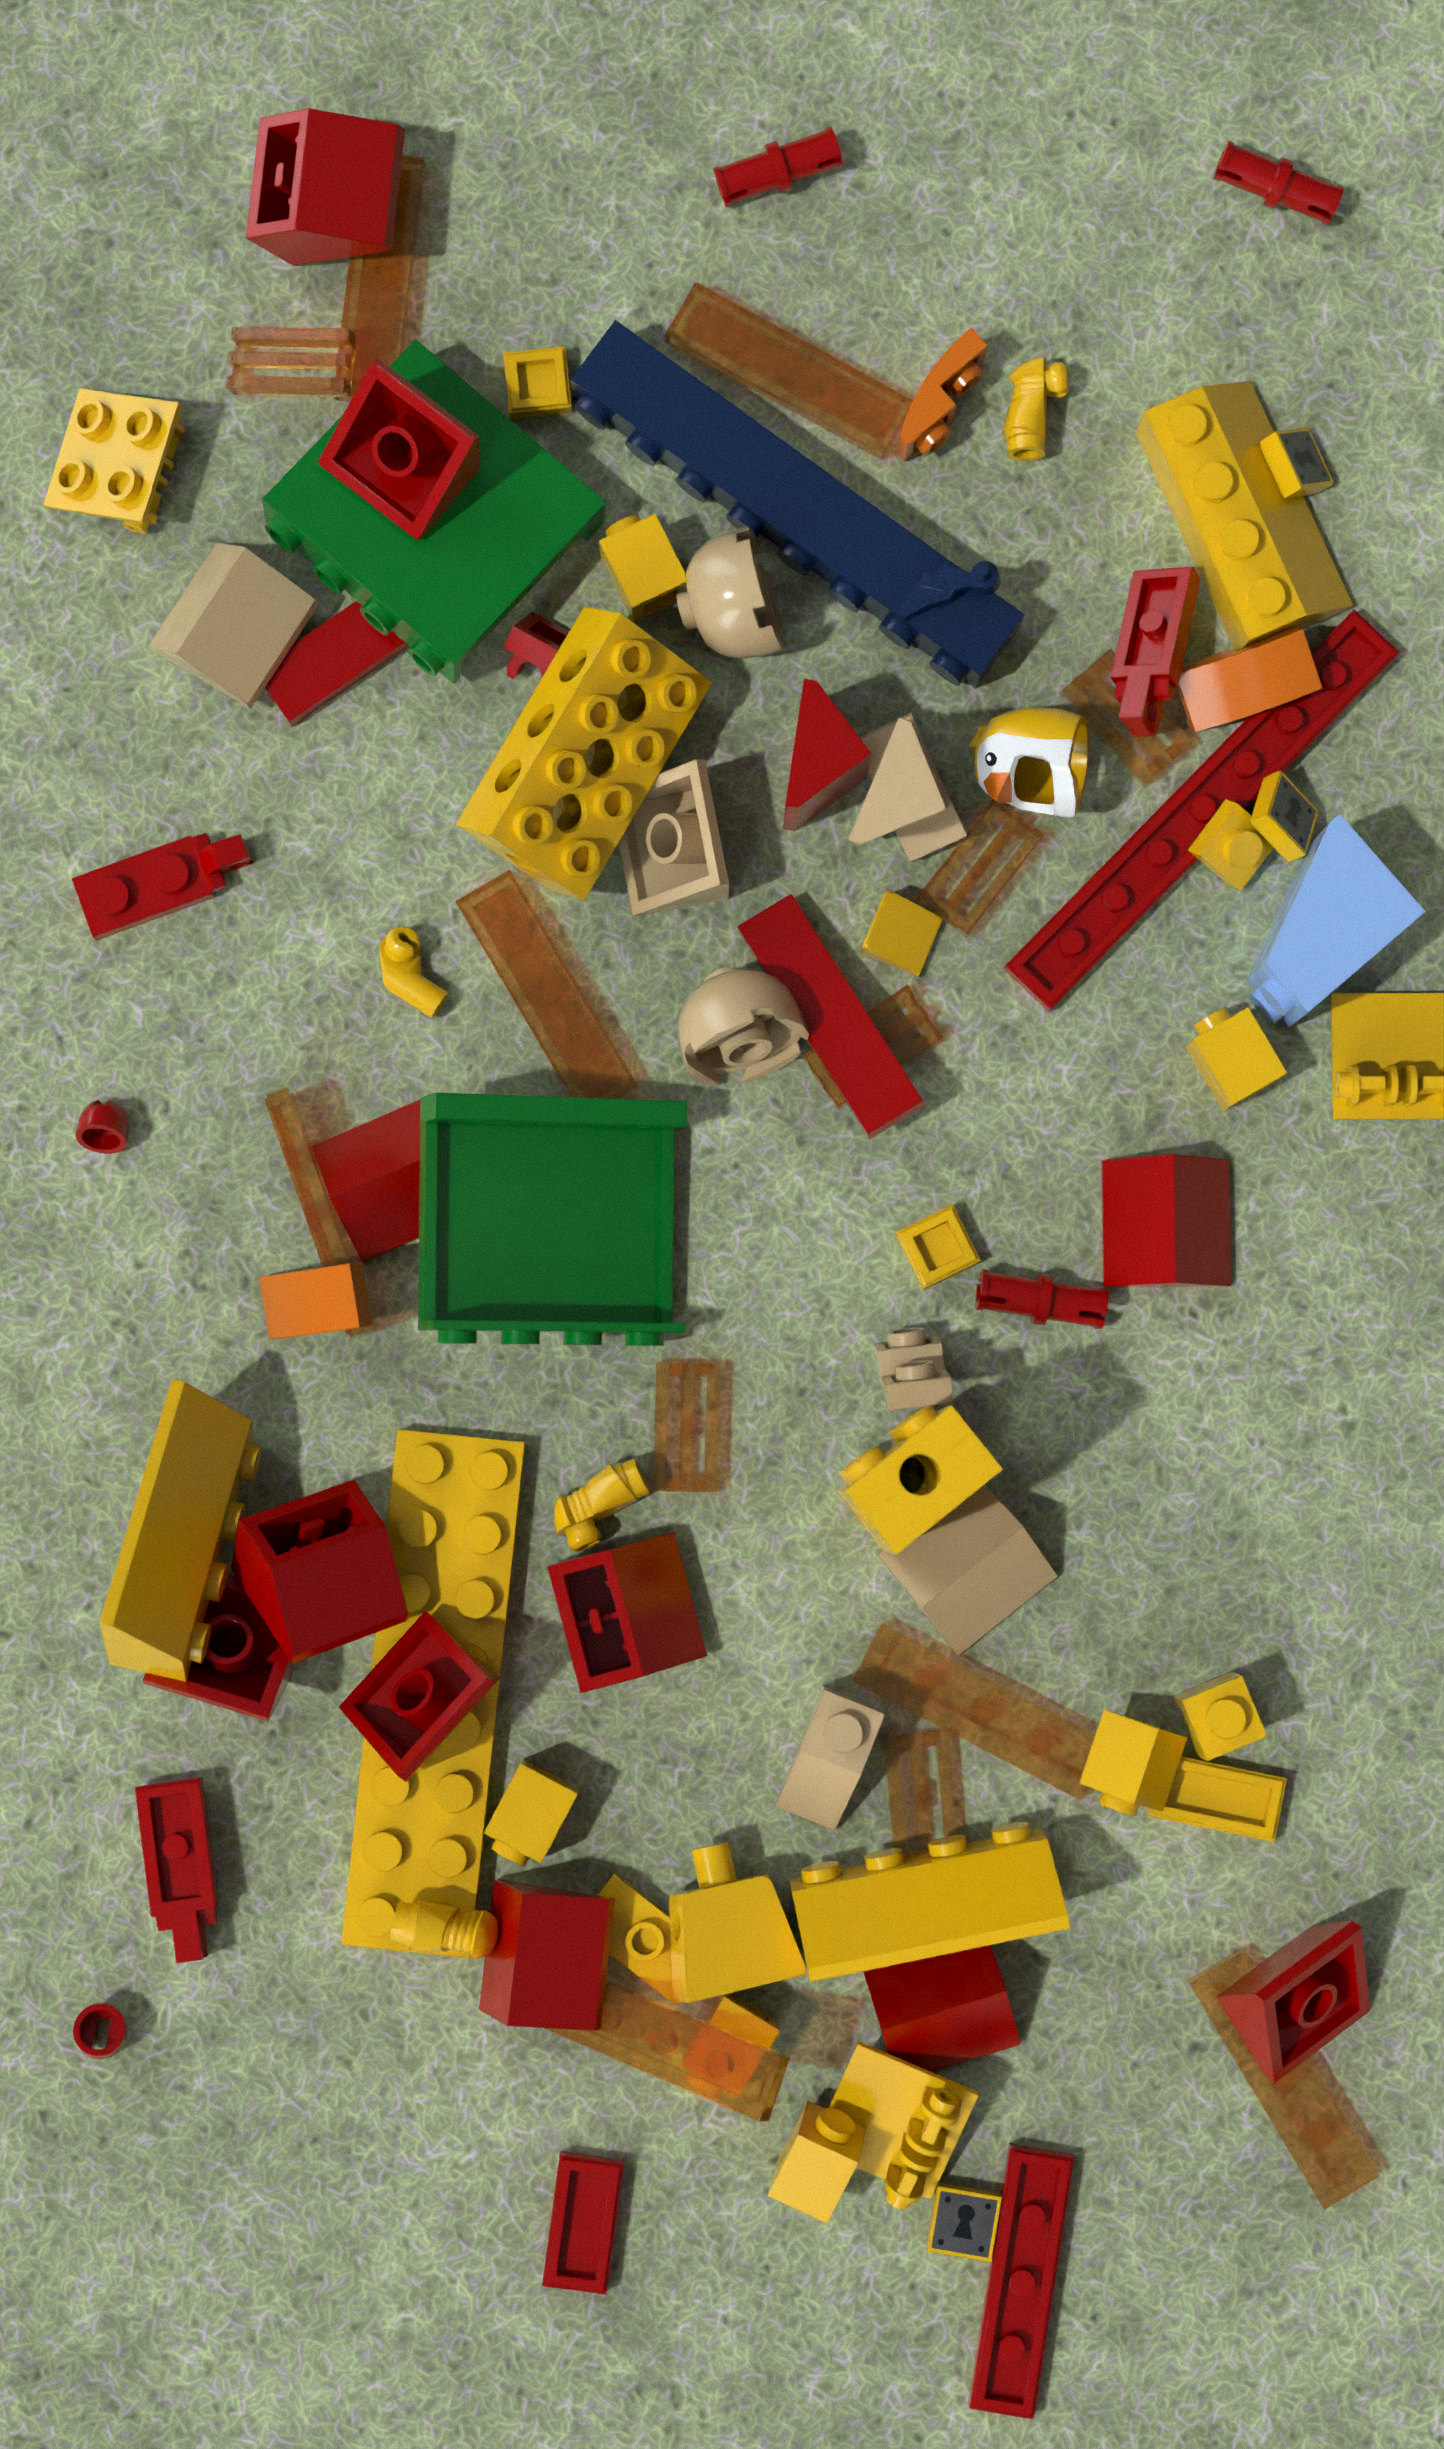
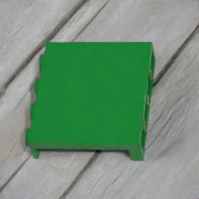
(476, 557)
(547, 1217)

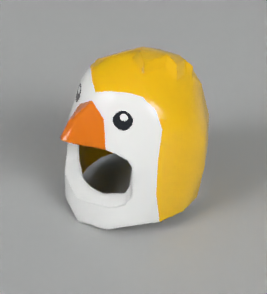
(1034, 759)

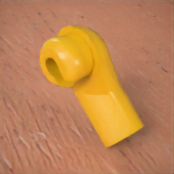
(403, 973)

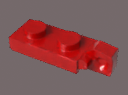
(1153, 644)
(157, 882)
(179, 1862)

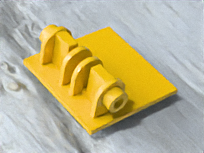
(116, 457)
(1387, 1056)
(908, 2121)

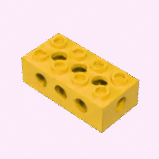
(584, 752)
(953, 1469)

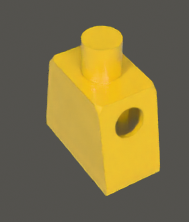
(728, 1931)

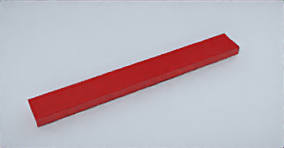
(1159, 849)

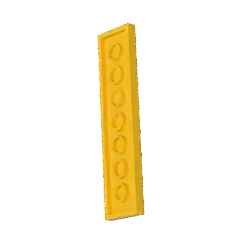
(454, 1558)

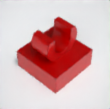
(535, 642)

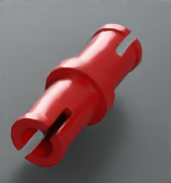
(778, 167)
(1278, 183)
(1041, 1299)

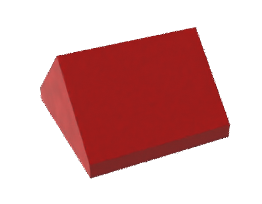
(401, 451)
(825, 758)
(376, 1180)
(1166, 1221)
(242, 1663)
(417, 1695)
(547, 1957)
(1300, 1997)
(943, 2008)

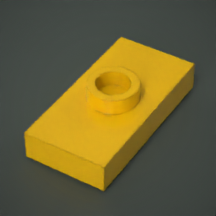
(640, 1935)

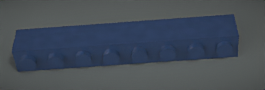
(788, 501)

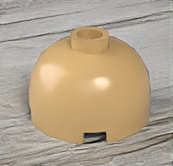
(731, 597)
(738, 1024)

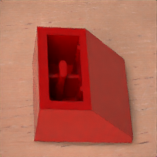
(324, 186)
(320, 1571)
(627, 1612)

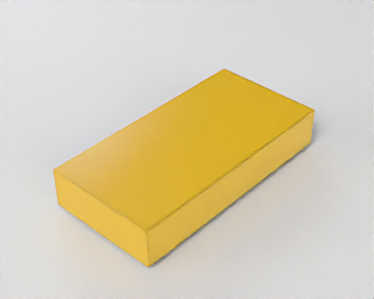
(1224, 1799)

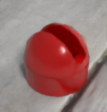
(103, 1127)
(86, 2031)

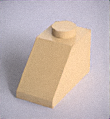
(830, 1758)

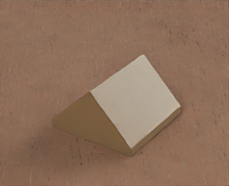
(234, 623)
(902, 788)
(674, 844)
(971, 1569)

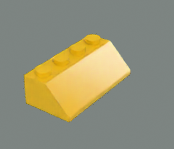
(1247, 541)
(179, 1535)
(928, 1903)

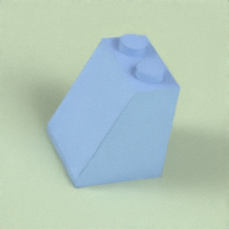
(1328, 925)

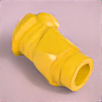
(1027, 415)
(602, 1496)
(442, 1927)

